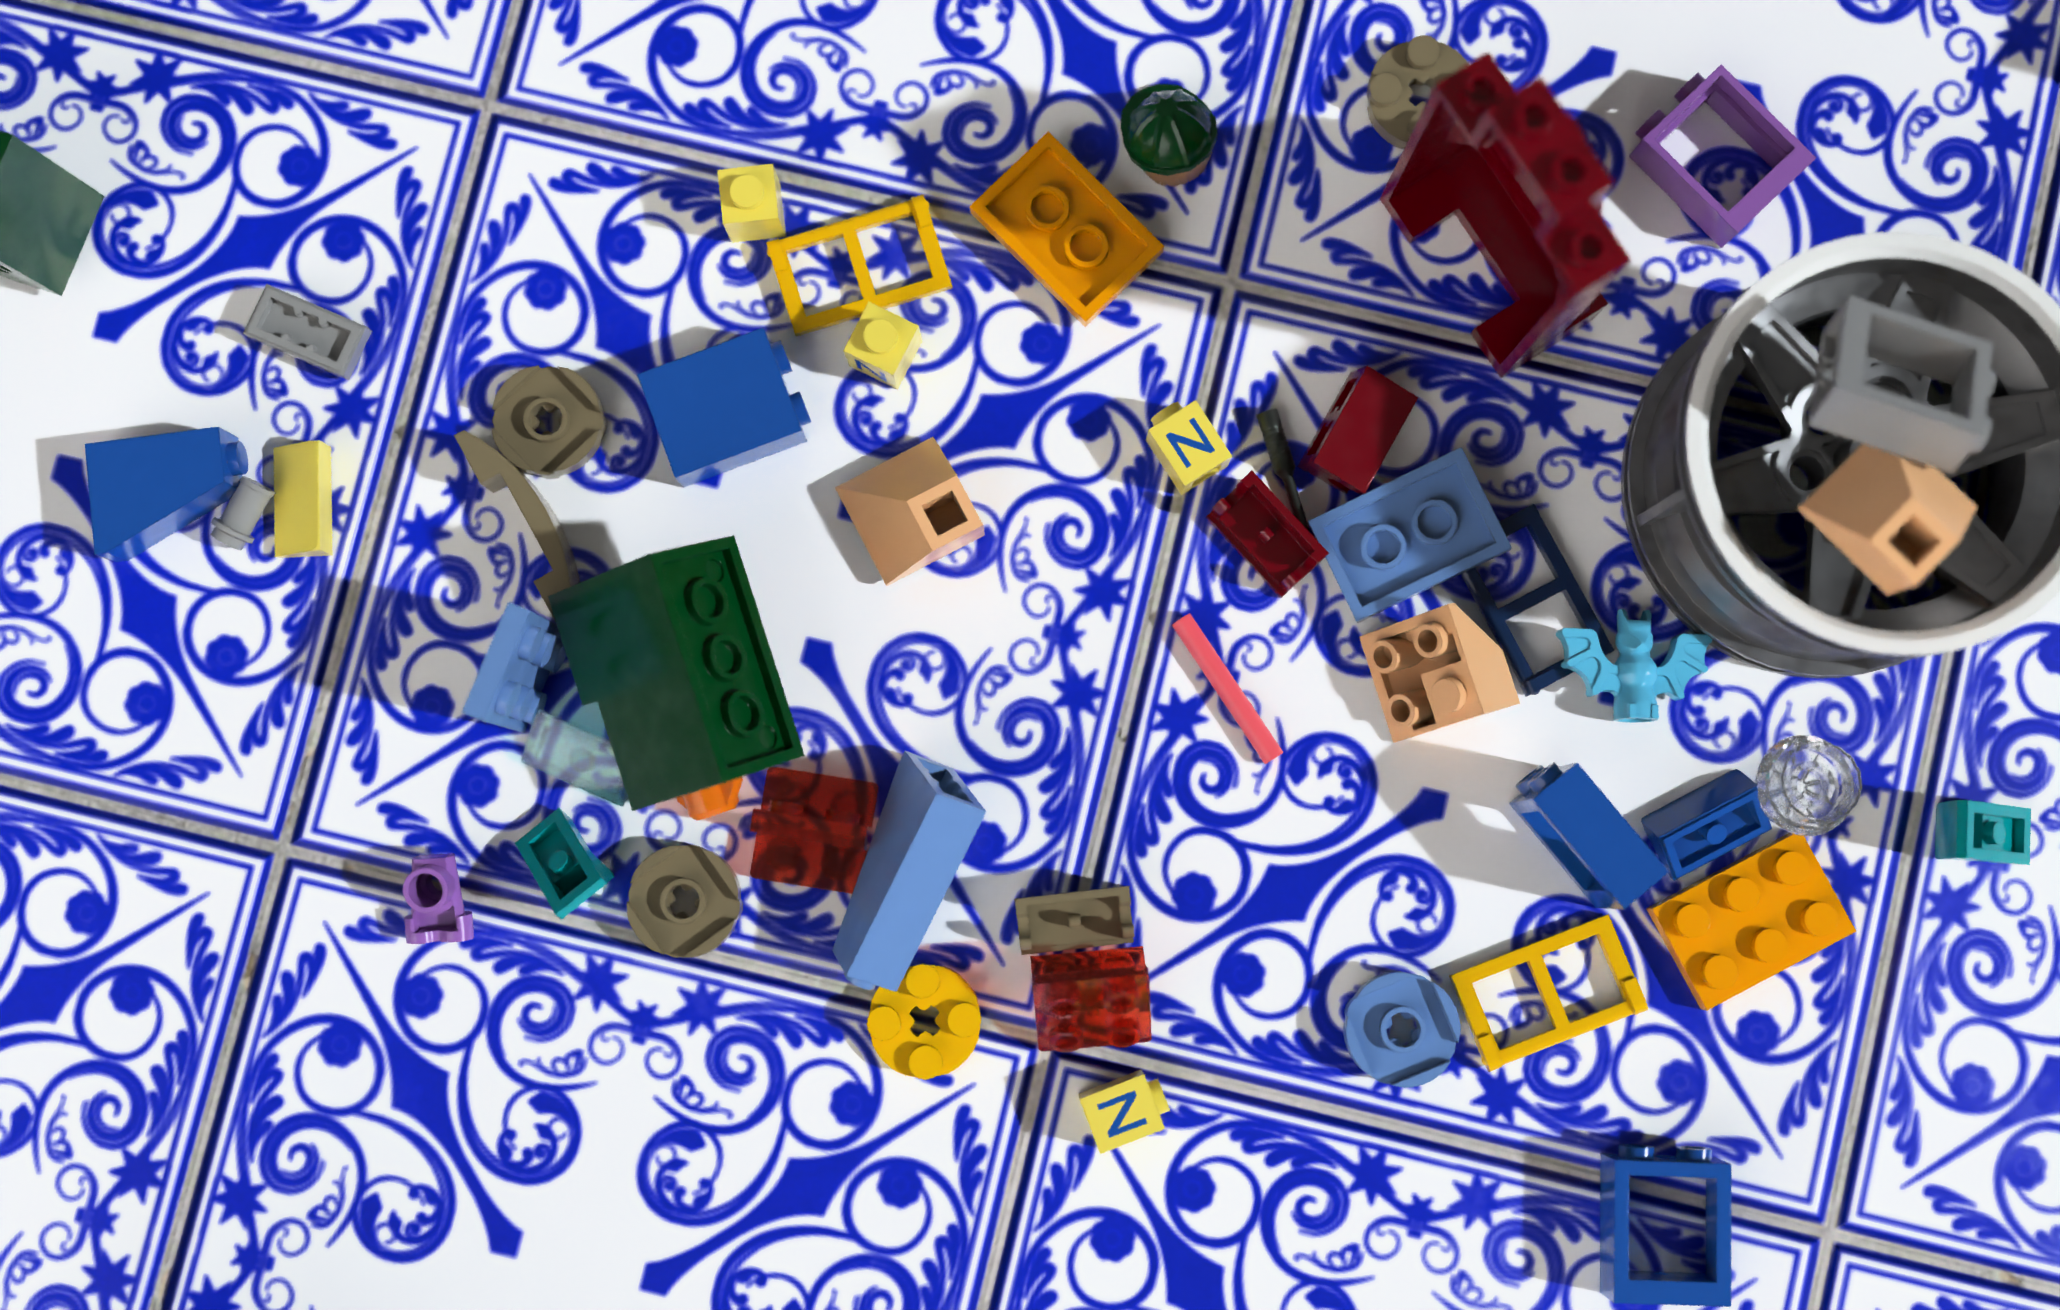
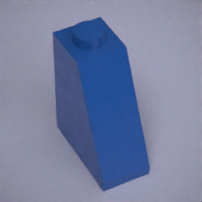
(158, 485)

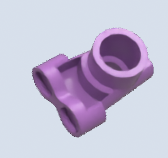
(435, 913)

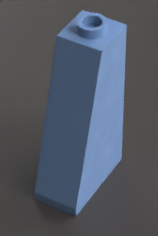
(906, 871)

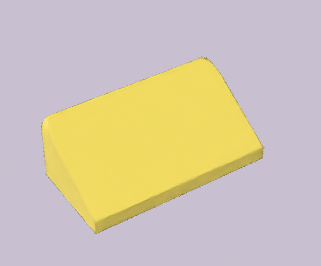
(303, 500)

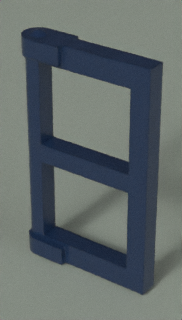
(1563, 582)

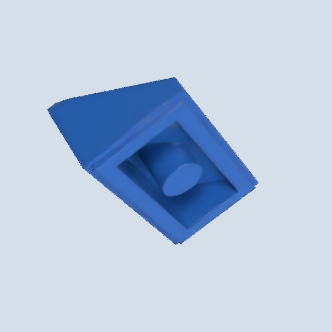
(1706, 823)

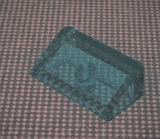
(574, 757)

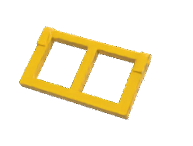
(848, 228)
(1563, 1030)

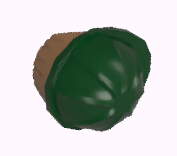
(1168, 133)

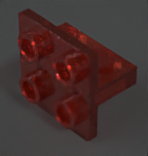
(812, 829)
(1091, 999)

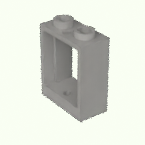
(1890, 421)

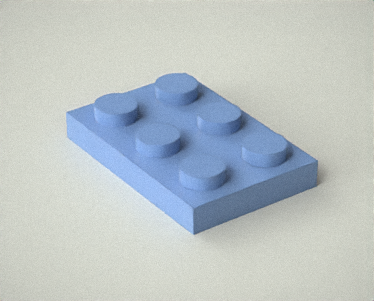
(1410, 535)
(516, 670)

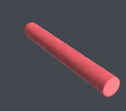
(1227, 688)

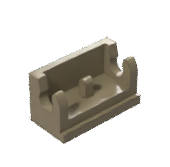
(1074, 920)

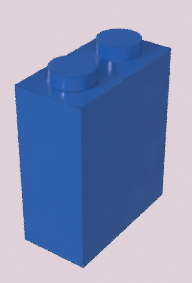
(725, 406)

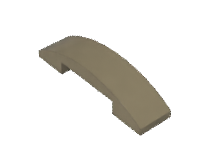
(496, 473)

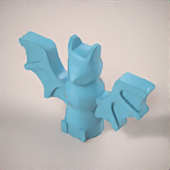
(1634, 675)

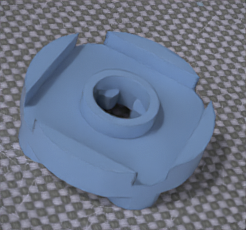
(1431, 1043)

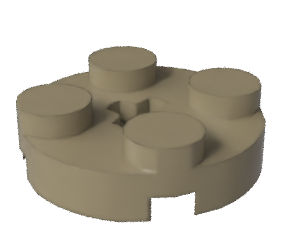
(1388, 94)
(516, 420)
(652, 894)

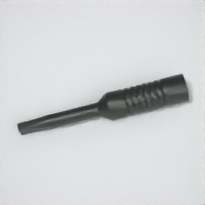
(1281, 458)

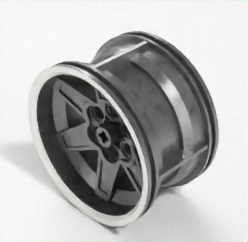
(1683, 498)

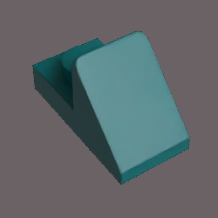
(1982, 832)
(562, 863)

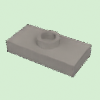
(307, 332)

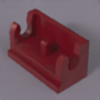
(1358, 431)
(1266, 534)

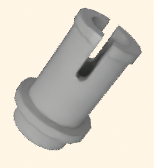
(242, 513)

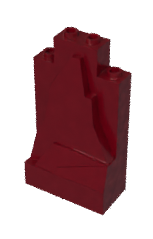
(1524, 194)

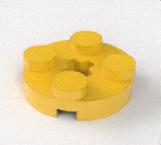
(925, 1054)

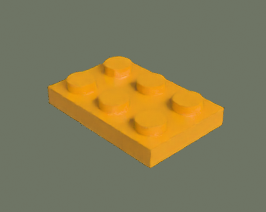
(1066, 229)
(1750, 920)

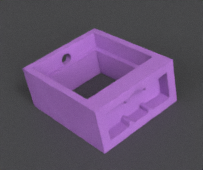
(1751, 122)

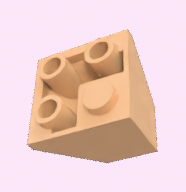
(911, 511)
(1889, 516)
(1436, 672)

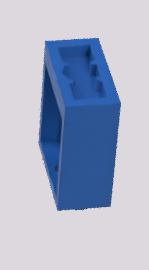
(1587, 835)
(1663, 1287)

